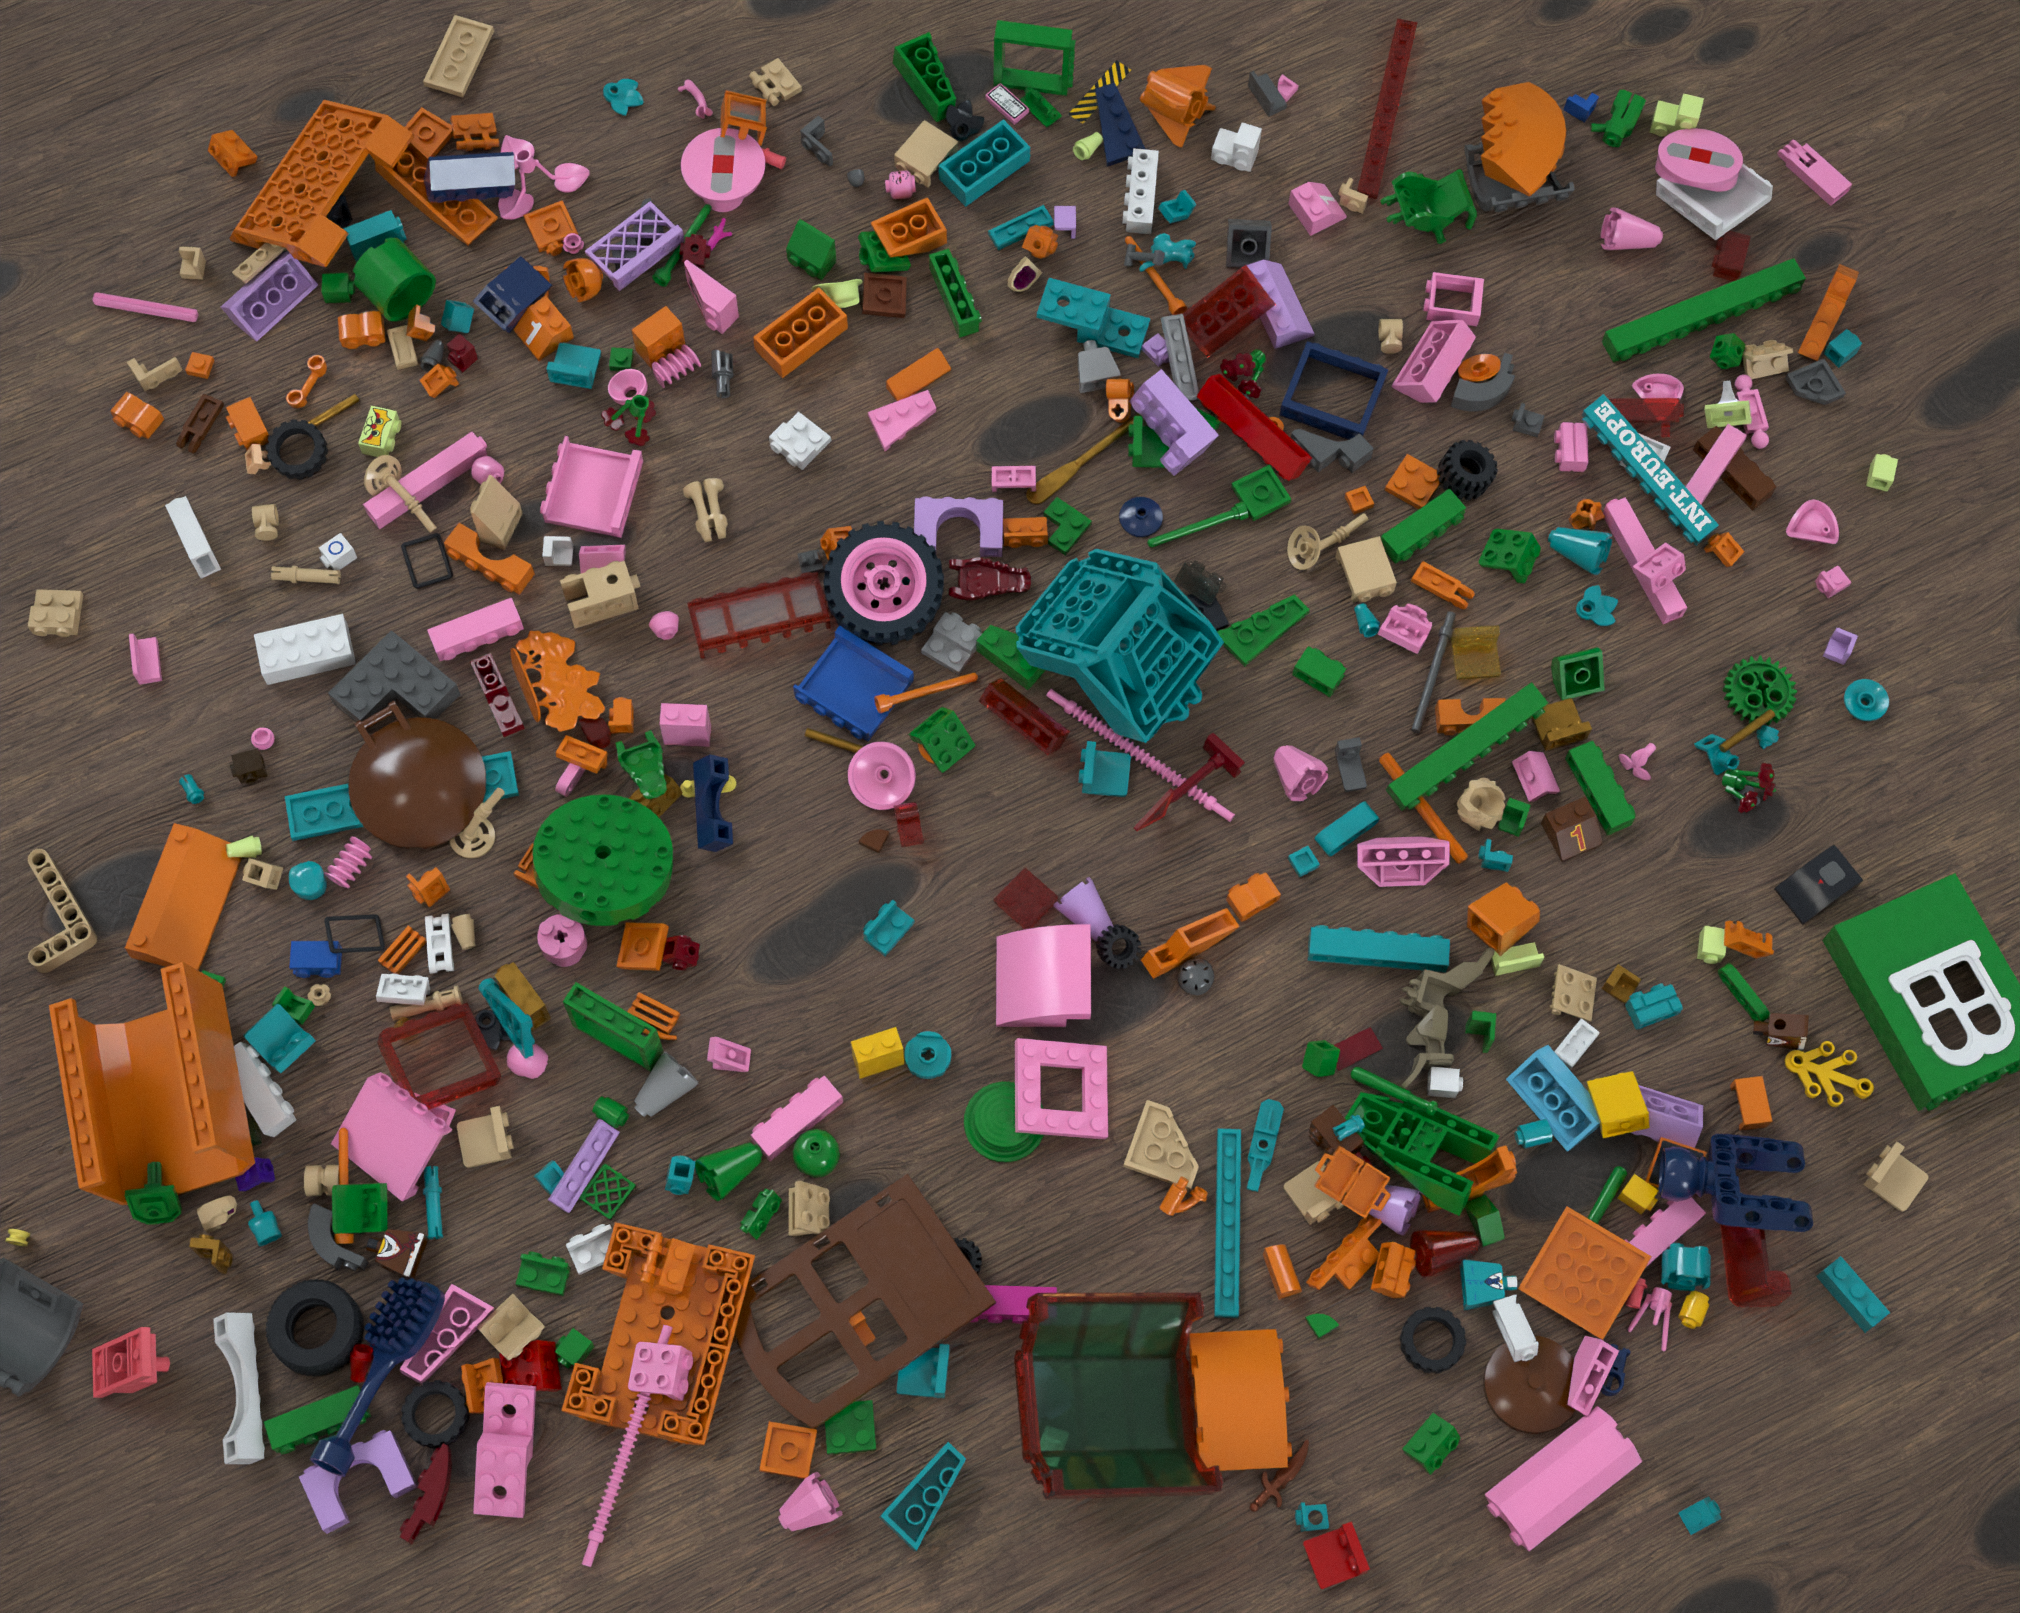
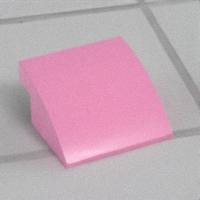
(1043, 976)

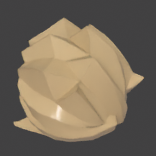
(1481, 804)

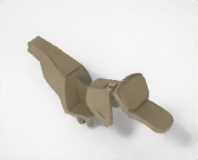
(1427, 1002)

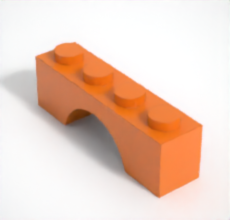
(511, 572)

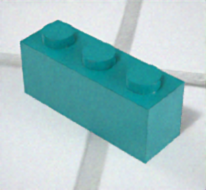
(1853, 1294)

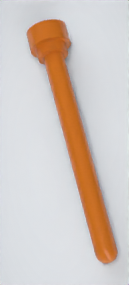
(1175, 305)
(884, 702)
(343, 1238)

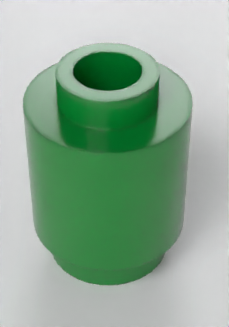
(611, 1112)

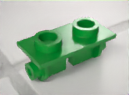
(1040, 107)
(766, 1204)

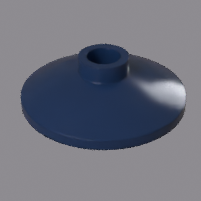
(1140, 525)

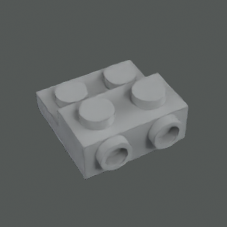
(952, 642)

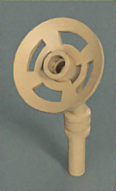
(389, 479)
(1310, 549)
(474, 832)

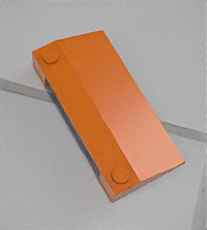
(183, 899)

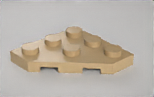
(1160, 1147)

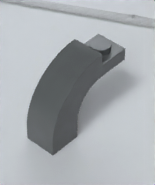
(1482, 396)

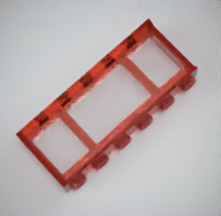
(758, 612)

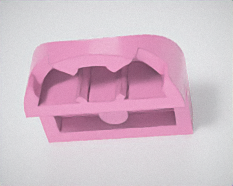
(1406, 627)

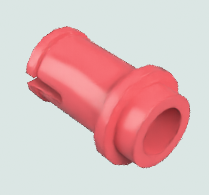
(774, 159)
(1636, 1294)

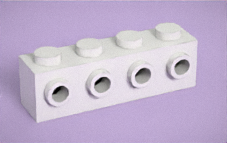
(1142, 191)
(261, 1093)

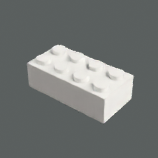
(304, 649)

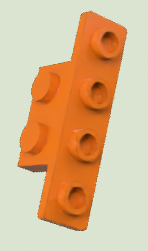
(1350, 1259)

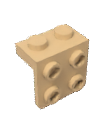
(485, 1139)
(1895, 1178)
(1308, 1199)

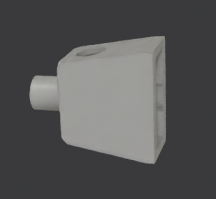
(1095, 367)

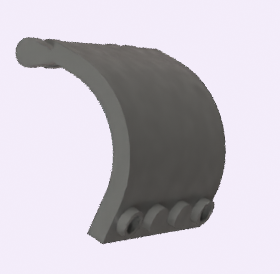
(1497, 196)
(34, 1327)

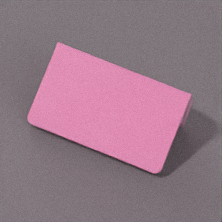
(600, 556)
(145, 659)
(1535, 775)

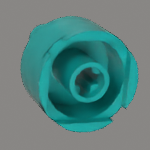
(1686, 1267)

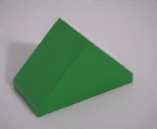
(1485, 1220)

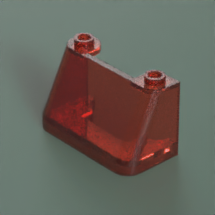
(1748, 1269)

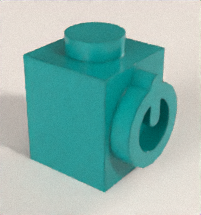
(680, 1175)

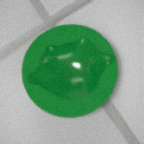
(991, 1125)

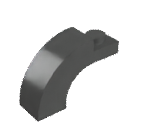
(322, 1238)

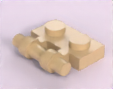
(780, 78)

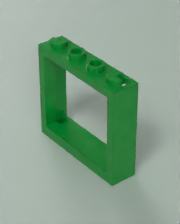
(1037, 37)
(613, 1026)

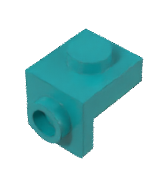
(1178, 208)
(1700, 1515)

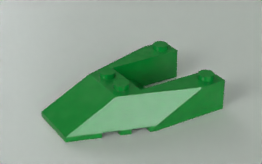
(1409, 1139)

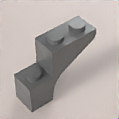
(633, 241)
(1324, 451)

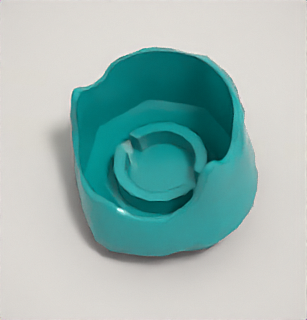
(307, 880)

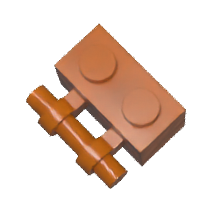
(672, 1267)

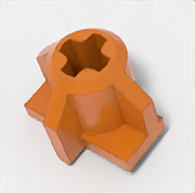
(1586, 514)

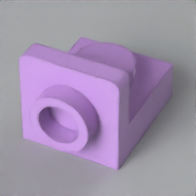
(1156, 350)

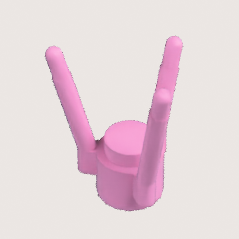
(1659, 1302)

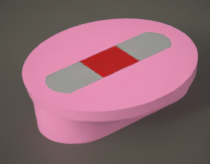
(1699, 159)
(723, 168)

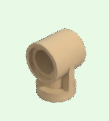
(1390, 333)
(264, 519)

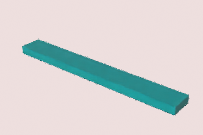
(1227, 1223)

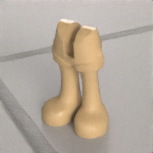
(705, 521)

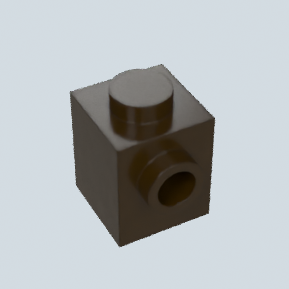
(248, 766)

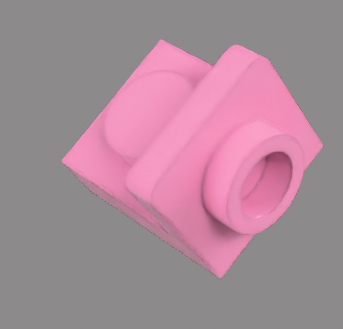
(1832, 581)

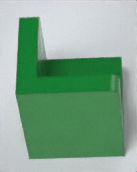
(1514, 817)
(1320, 1058)

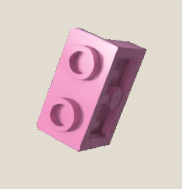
(1660, 567)

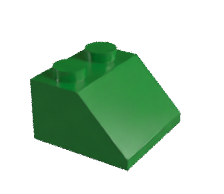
(811, 250)

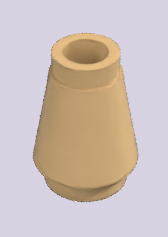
(464, 930)

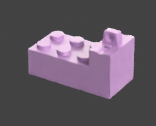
(1173, 420)

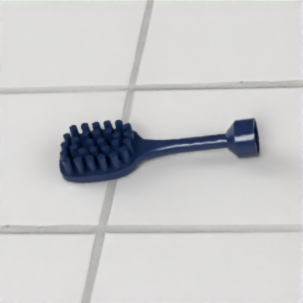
(396, 1337)

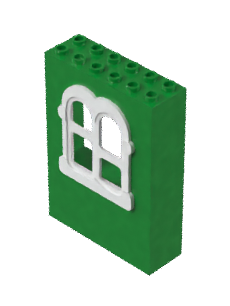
(1920, 938)

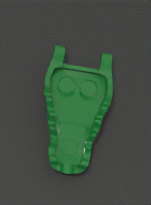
(644, 766)

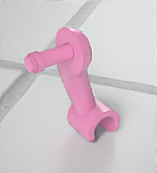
(702, 109)

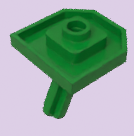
(155, 1201)

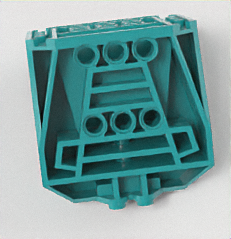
(1123, 639)

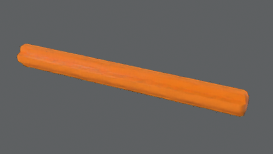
(1427, 812)

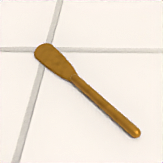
(1055, 480)

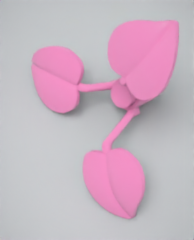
(567, 178)

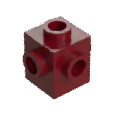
(697, 258)
(681, 952)

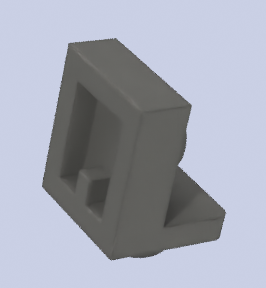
(1527, 421)

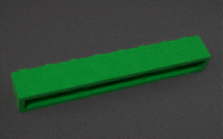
(1467, 746)

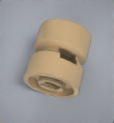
(320, 1180)

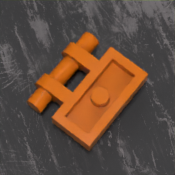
(474, 126)

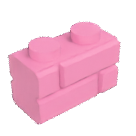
(1572, 447)

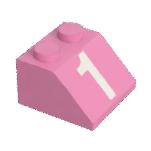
(1315, 207)

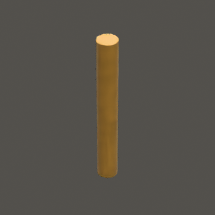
(334, 410)
(1746, 731)
(828, 739)

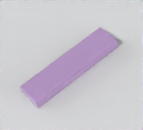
(583, 1166)

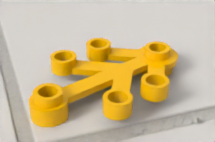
(1825, 1073)

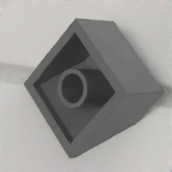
(1247, 242)

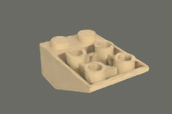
(495, 513)

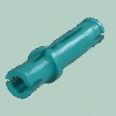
(432, 1194)

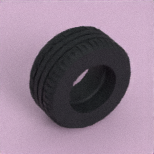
(292, 1305)

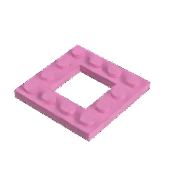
(1028, 1113)

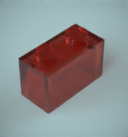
(1731, 255)

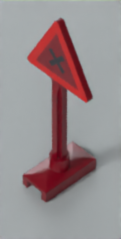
(1220, 756)

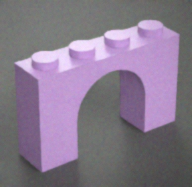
(984, 513)
(323, 1486)

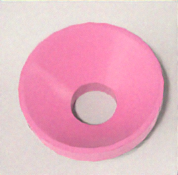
(624, 382)

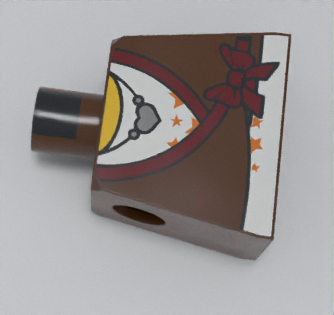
(1784, 1030)
(399, 1251)

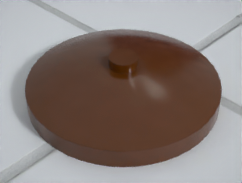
(1533, 1392)

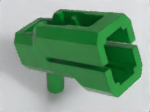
(1619, 128)

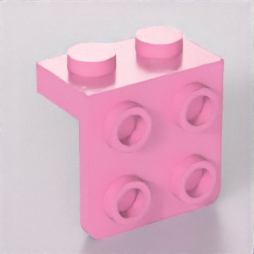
(660, 1369)

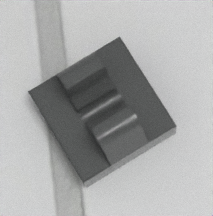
(810, 562)

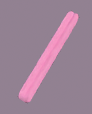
(145, 307)

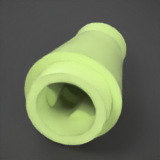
(1086, 147)
(247, 847)

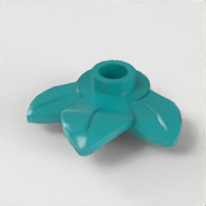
(625, 95)
(1599, 606)

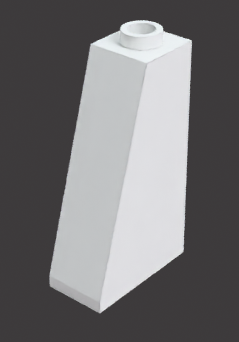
(192, 537)

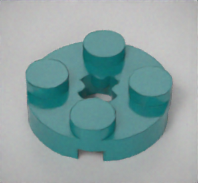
(935, 1066)

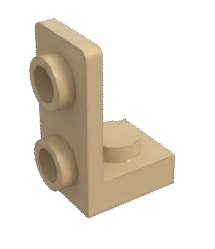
(151, 379)

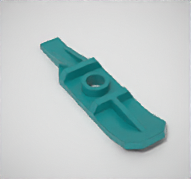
(1265, 1130)

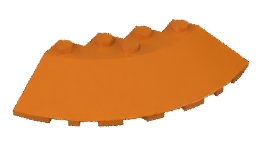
(1521, 136)

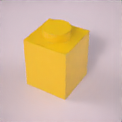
(1638, 1195)

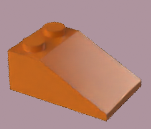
(911, 230)

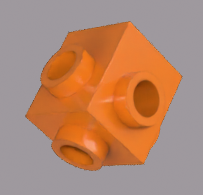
(1040, 241)

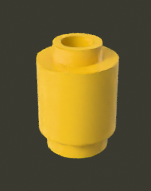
(1694, 1309)

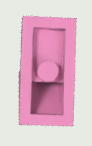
(728, 1055)

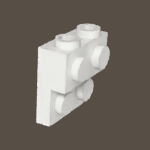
(799, 440)

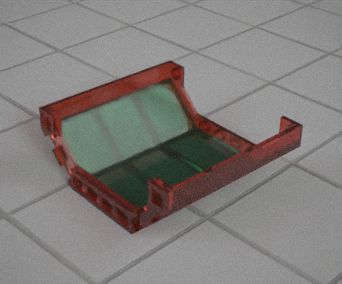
(1110, 1396)

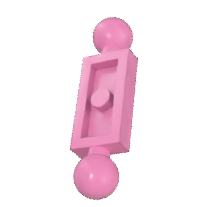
(1759, 422)

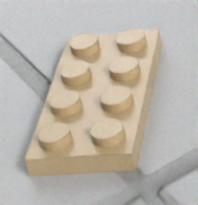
(458, 56)

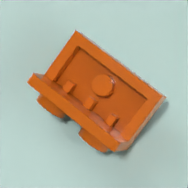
(230, 151)
(475, 1379)

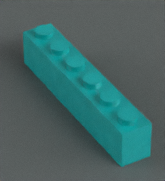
(1378, 949)

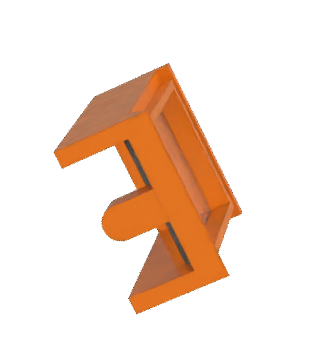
(745, 112)

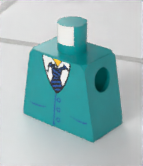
(1483, 1283)

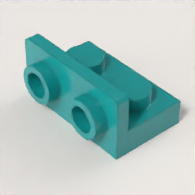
(887, 928)

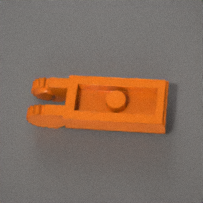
(1442, 585)

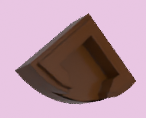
(874, 839)

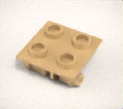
(1573, 993)

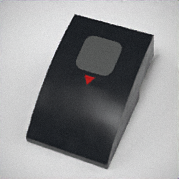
(1818, 884)

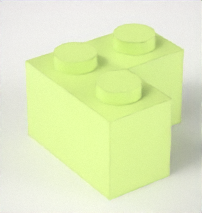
(1674, 117)

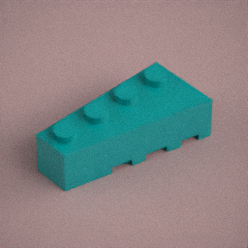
(921, 1499)

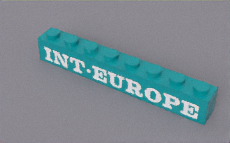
(1649, 470)

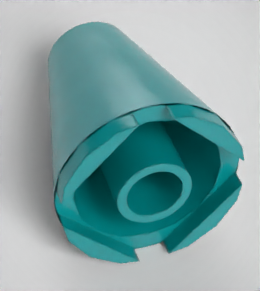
(1582, 547)

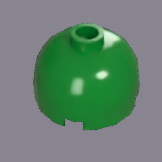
(814, 1162)

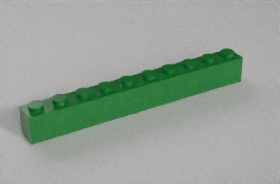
(1703, 310)

